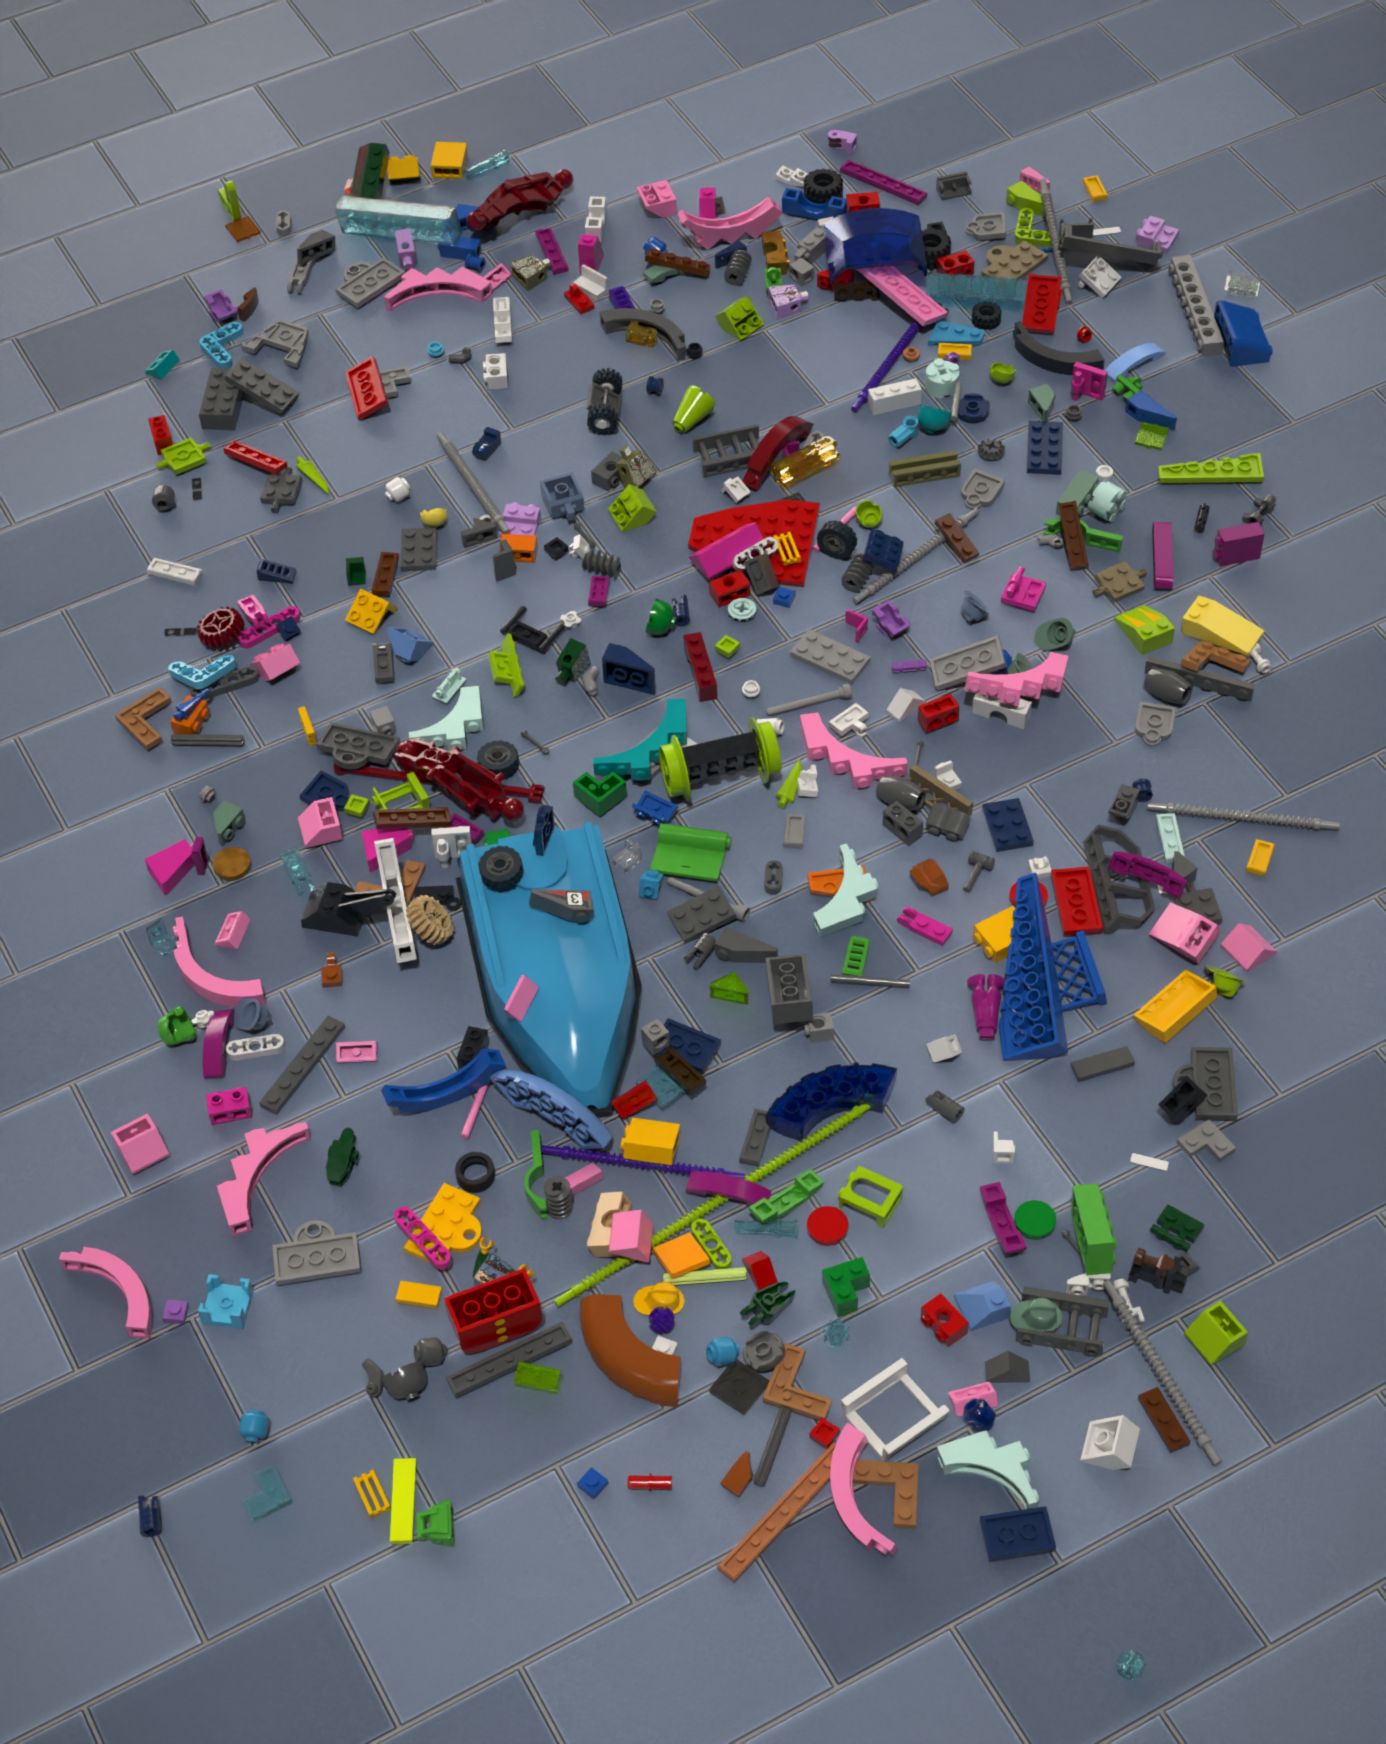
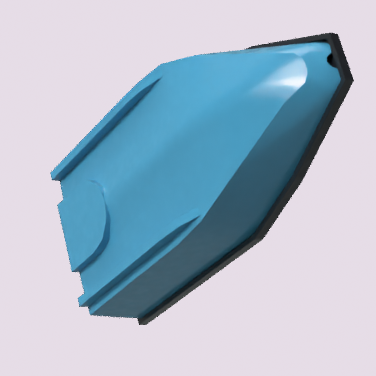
(585, 971)

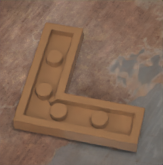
(1207, 651)
(133, 717)
(410, 878)
(780, 1389)
(898, 1474)

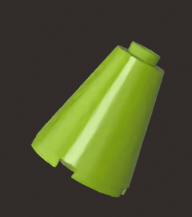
(692, 409)

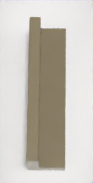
(941, 792)

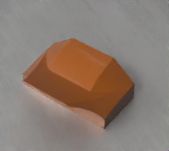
(930, 876)

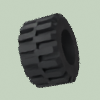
(822, 185)
(936, 245)

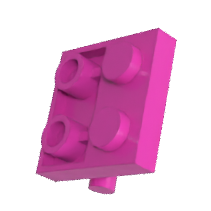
(1088, 381)
(1023, 591)

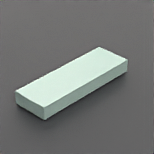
(1169, 835)

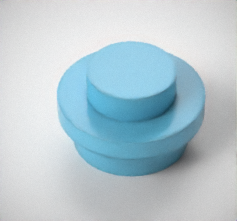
(435, 349)

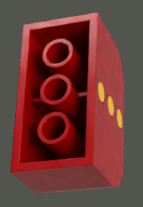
(494, 1312)

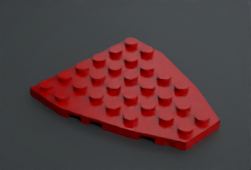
(772, 519)

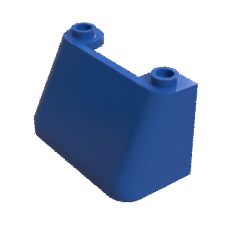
(1243, 334)

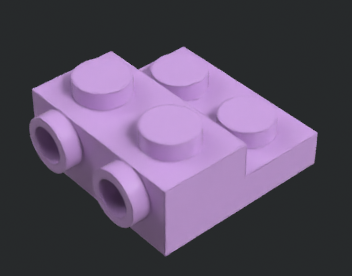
(1155, 230)
(521, 519)

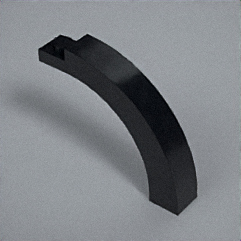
(1052, 359)

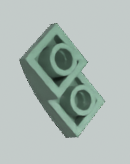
(658, 272)

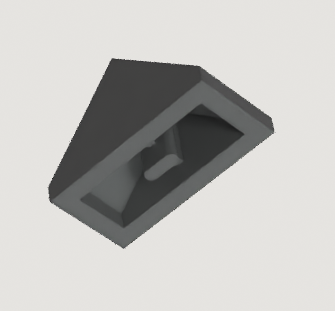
(1184, 867)
(1007, 1369)

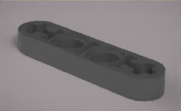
(228, 687)

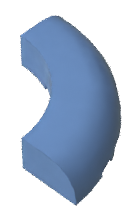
(555, 1104)

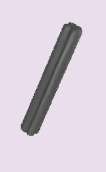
(207, 739)
(772, 1446)

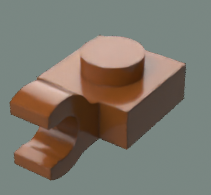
(331, 974)

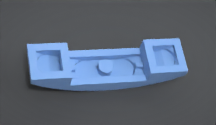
(1133, 358)

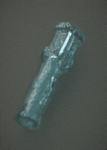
(493, 162)
(776, 1227)

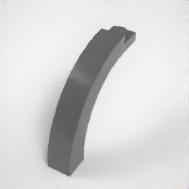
(619, 320)

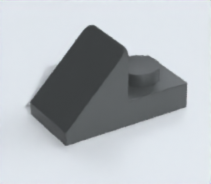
(482, 532)

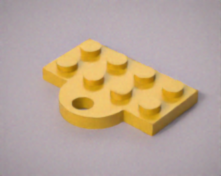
(450, 1220)

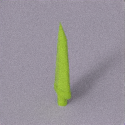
(311, 472)
(788, 789)

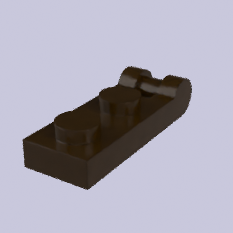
(856, 291)
(680, 1070)

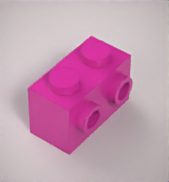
(228, 1106)

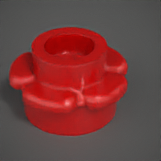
(1084, 334)

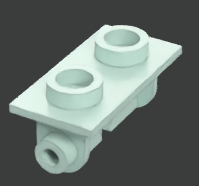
(449, 686)

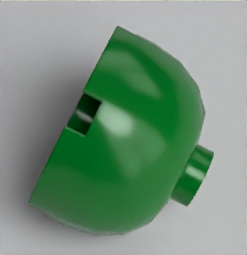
(660, 618)

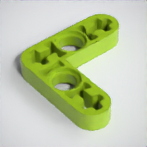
(229, 199)
(1027, 233)

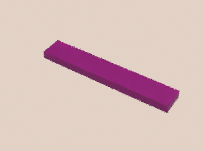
(883, 182)

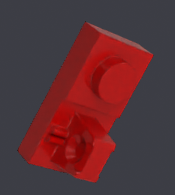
(578, 299)
(634, 1099)

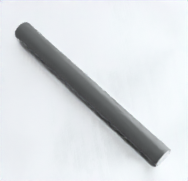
(870, 981)

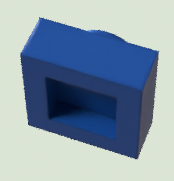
(784, 597)
(592, 1483)

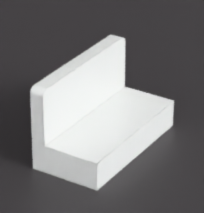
(592, 283)

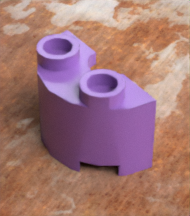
(220, 305)
(889, 620)

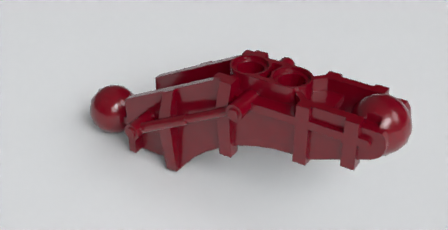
(517, 195)
(440, 767)

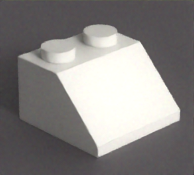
(1110, 1443)

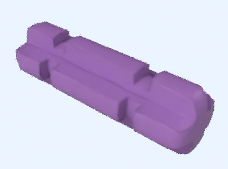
(907, 666)

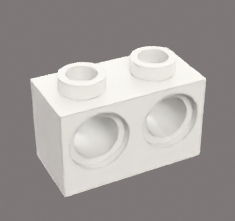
(496, 371)

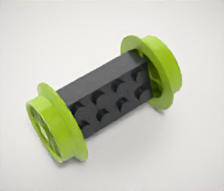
(719, 757)

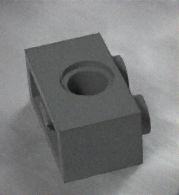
(606, 473)

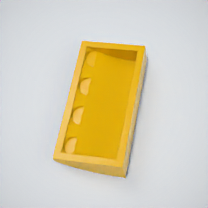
(1176, 1005)

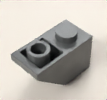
(1125, 802)

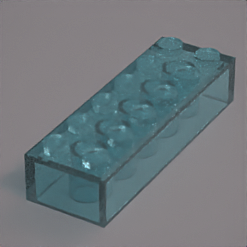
(976, 286)

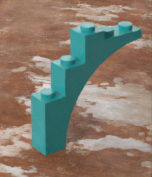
(637, 759)

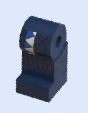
(487, 443)

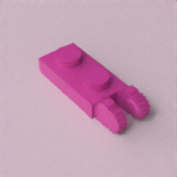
(253, 610)
(925, 926)

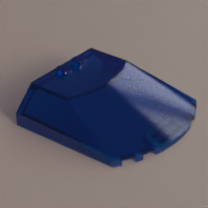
(873, 240)

